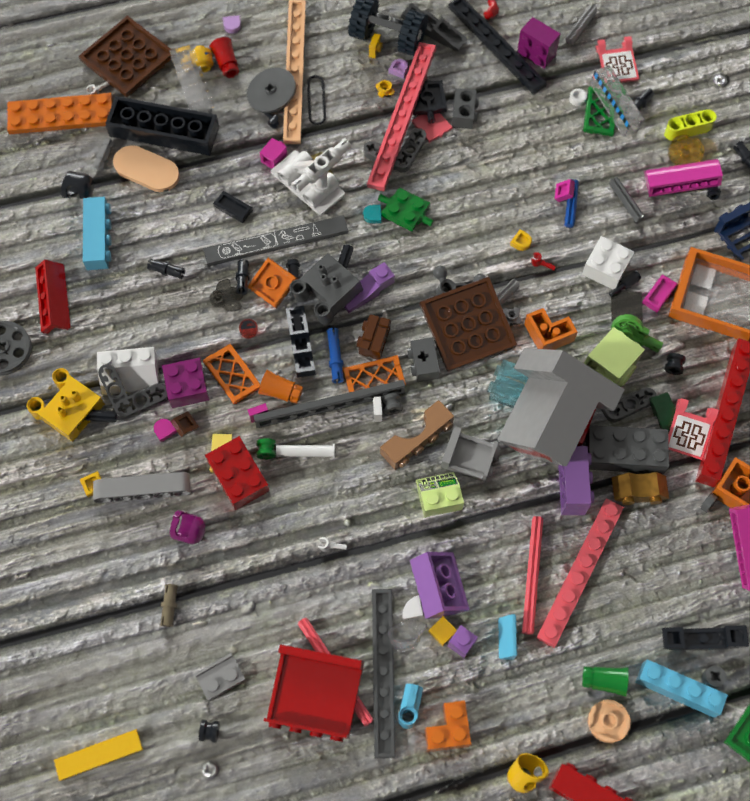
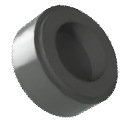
(709, 502)

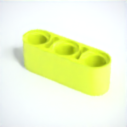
(690, 124)

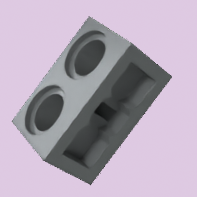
(464, 107)

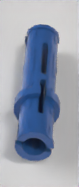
(335, 355)

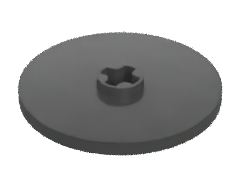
(267, 100)

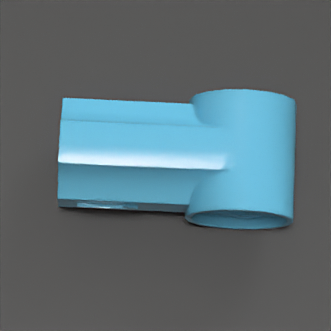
(410, 704)

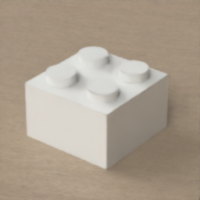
(607, 263)

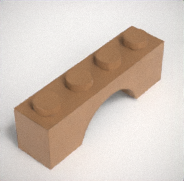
(399, 450)

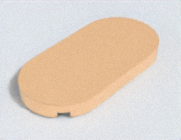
(146, 168)

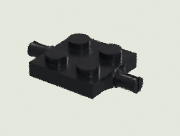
(431, 100)

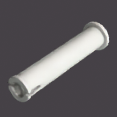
(305, 450)

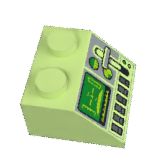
(440, 494)

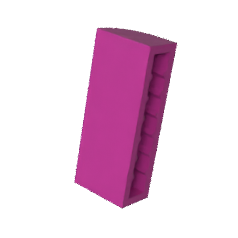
(683, 177)
(741, 531)

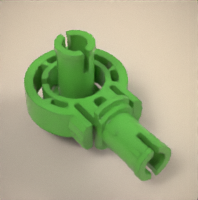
(638, 333)

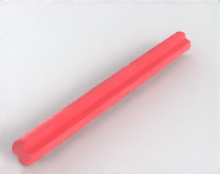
(532, 576)
(319, 646)

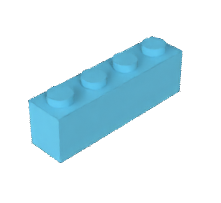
(96, 233)
(681, 688)

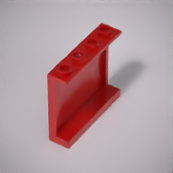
(315, 692)

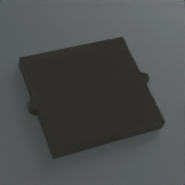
(626, 303)

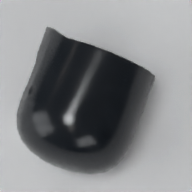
(80, 184)

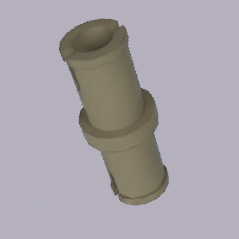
(169, 605)

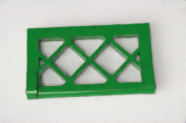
(598, 129)

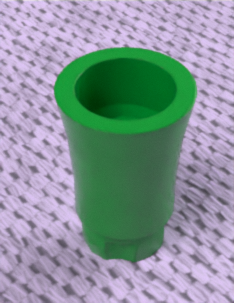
(606, 679)

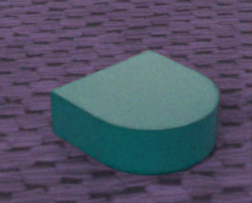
(372, 214)

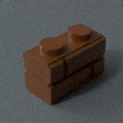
(374, 336)

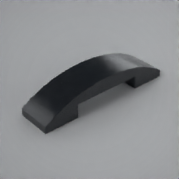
(705, 638)

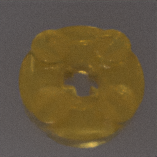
(682, 142)

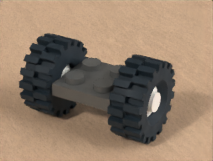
(366, 15)

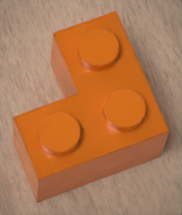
(548, 334)
(454, 733)

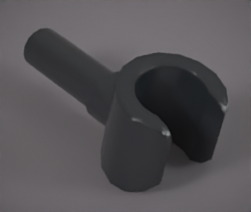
(273, 122)

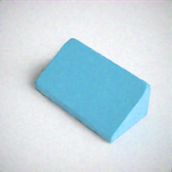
(507, 637)

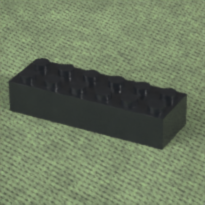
(162, 125)

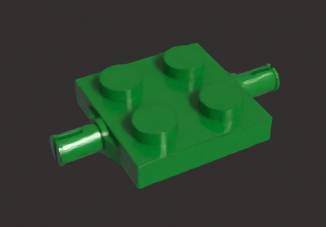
(405, 209)

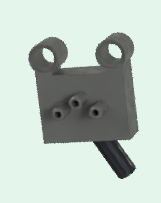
(330, 283)

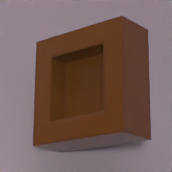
(184, 424)

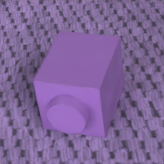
(462, 641)

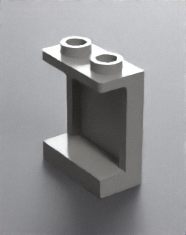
(470, 455)

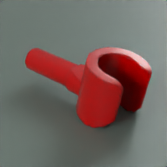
(536, 263)

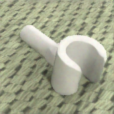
(92, 89)
(330, 545)

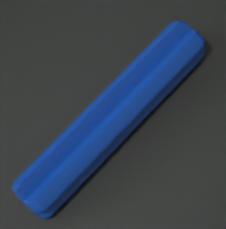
(571, 207)

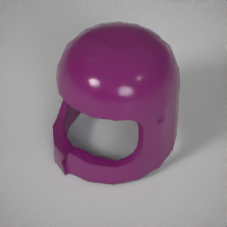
(191, 528)

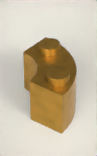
(640, 488)

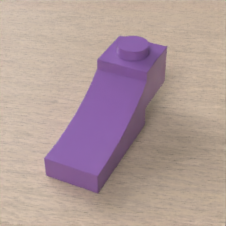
(372, 284)

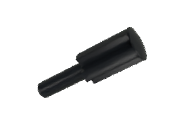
(626, 282)

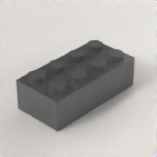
(628, 449)

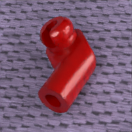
(492, 11)

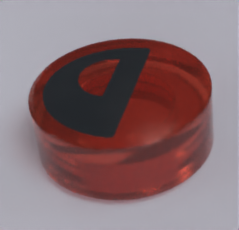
(248, 328)

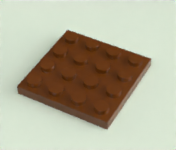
(126, 56)
(468, 324)

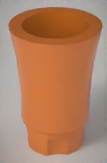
(280, 388)

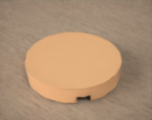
(609, 721)

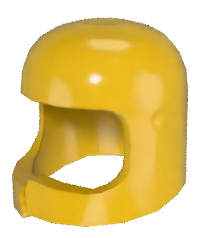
(522, 781)

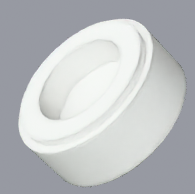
(578, 97)

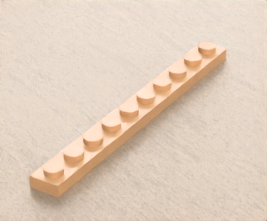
(295, 66)

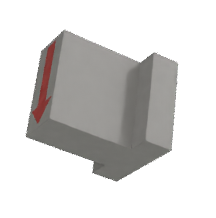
(555, 405)

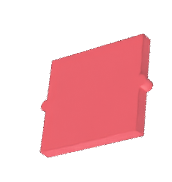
(434, 129)

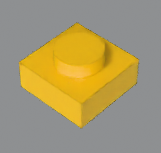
(375, 45)

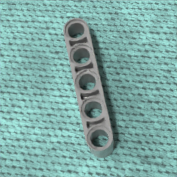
(141, 487)

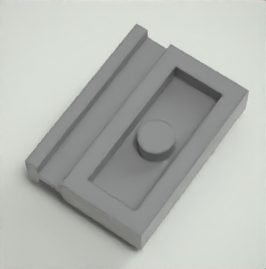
(219, 677)

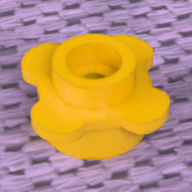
(384, 84)

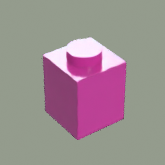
(273, 153)

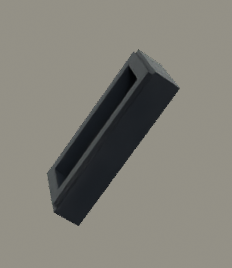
(233, 207)

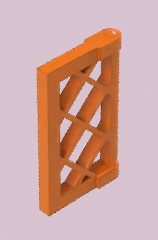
(395, 359)
(237, 360)

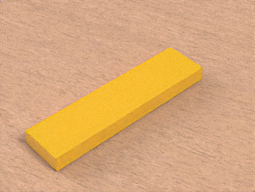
(98, 755)

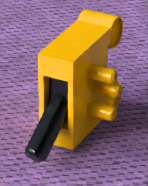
(71, 407)

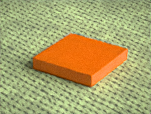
(271, 282)

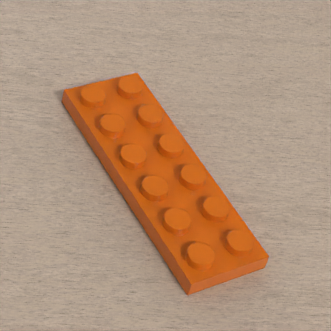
(58, 113)

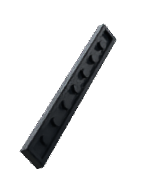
(497, 45)

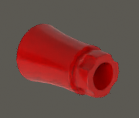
(225, 57)

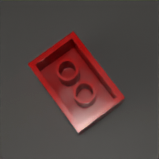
(237, 473)

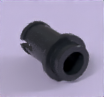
(713, 193)
(293, 267)

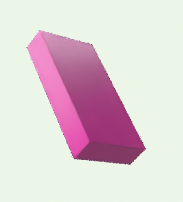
(659, 293)

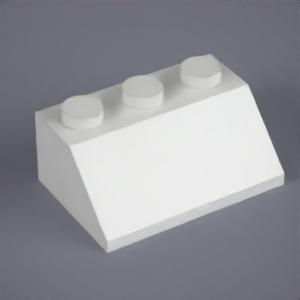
(135, 368)

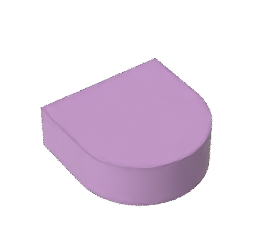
(232, 24)
(399, 68)

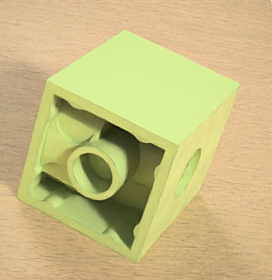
(615, 357)

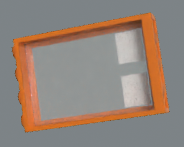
(713, 294)

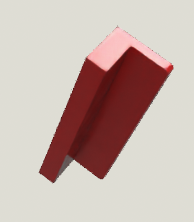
(52, 296)

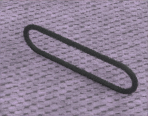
(323, 99)

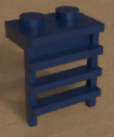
(733, 223)

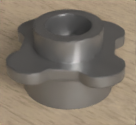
(515, 319)

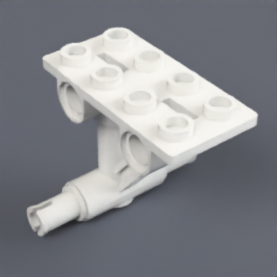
(310, 177)

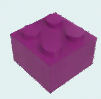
(538, 42)
(185, 383)

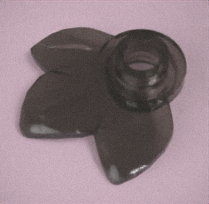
(229, 296)

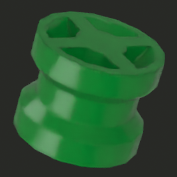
(266, 448)

